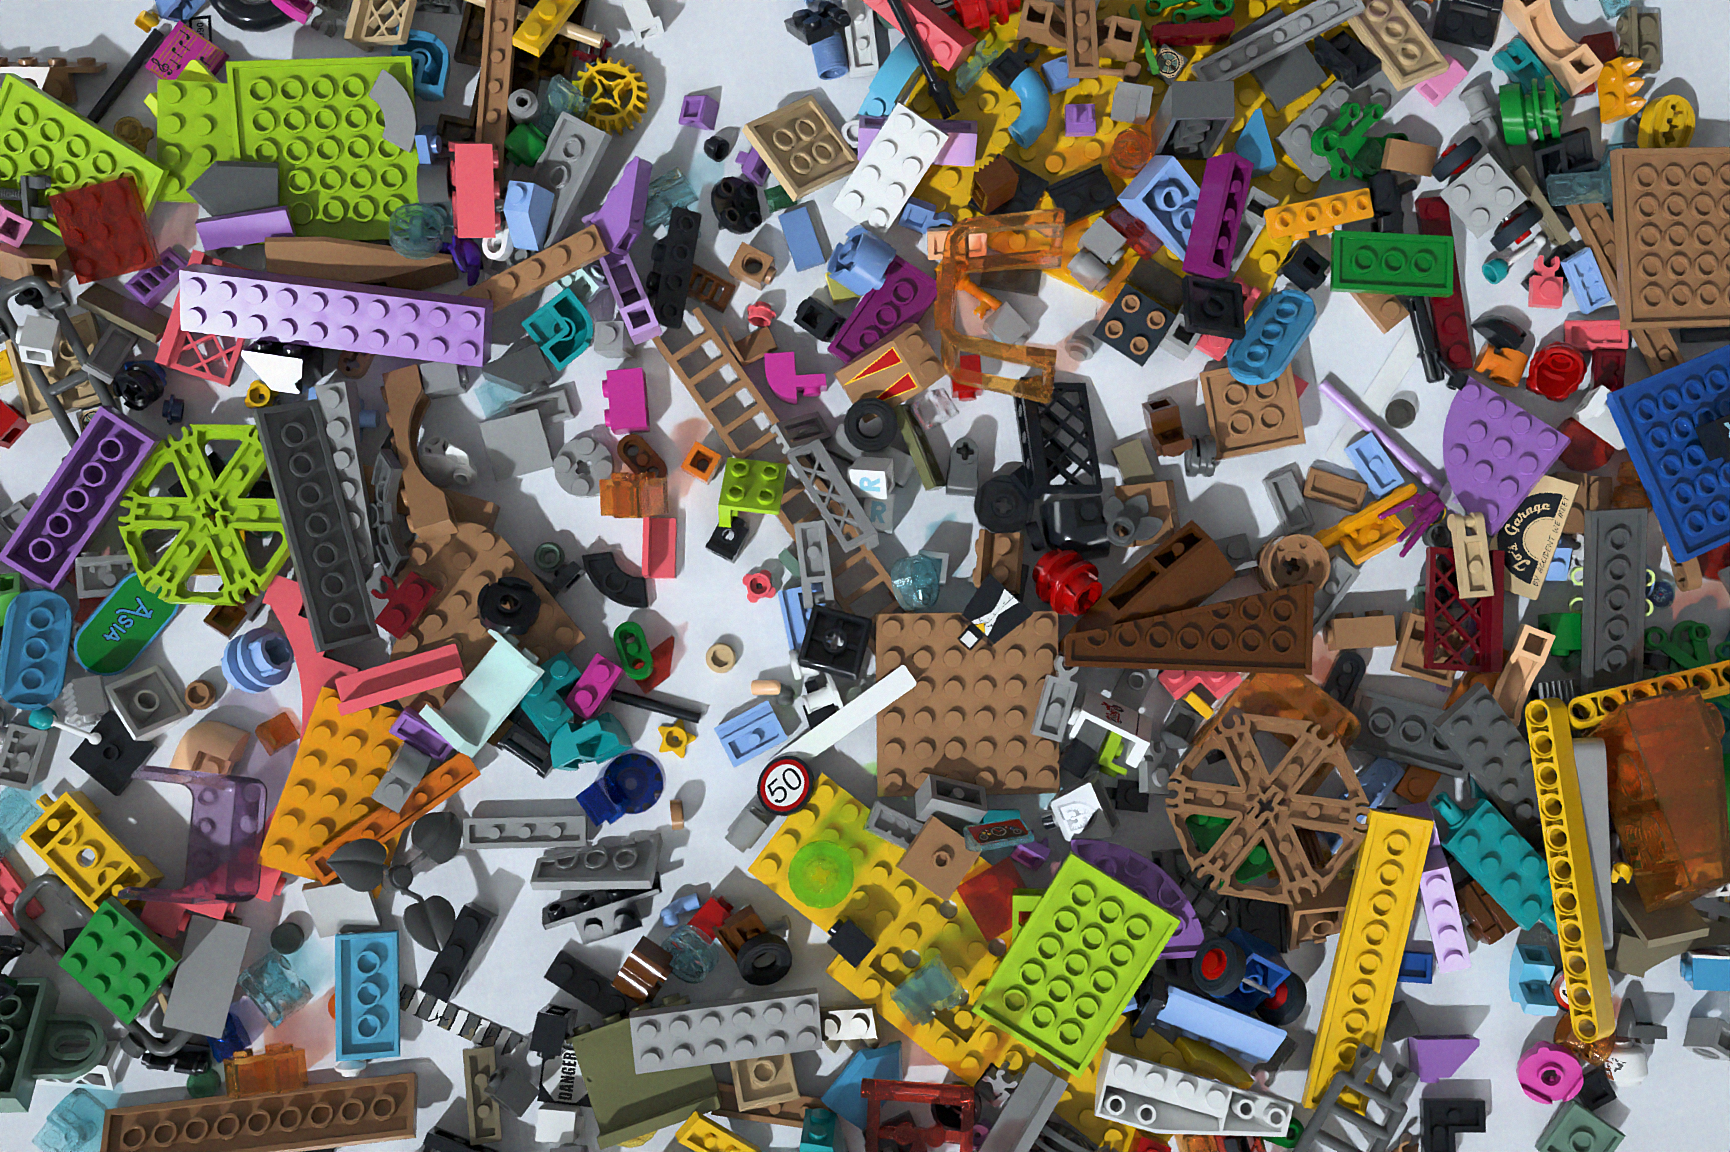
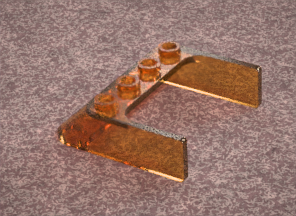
(1292, 698)

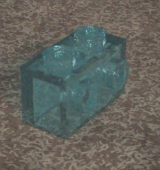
(275, 987)

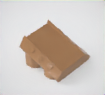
(1161, 505)

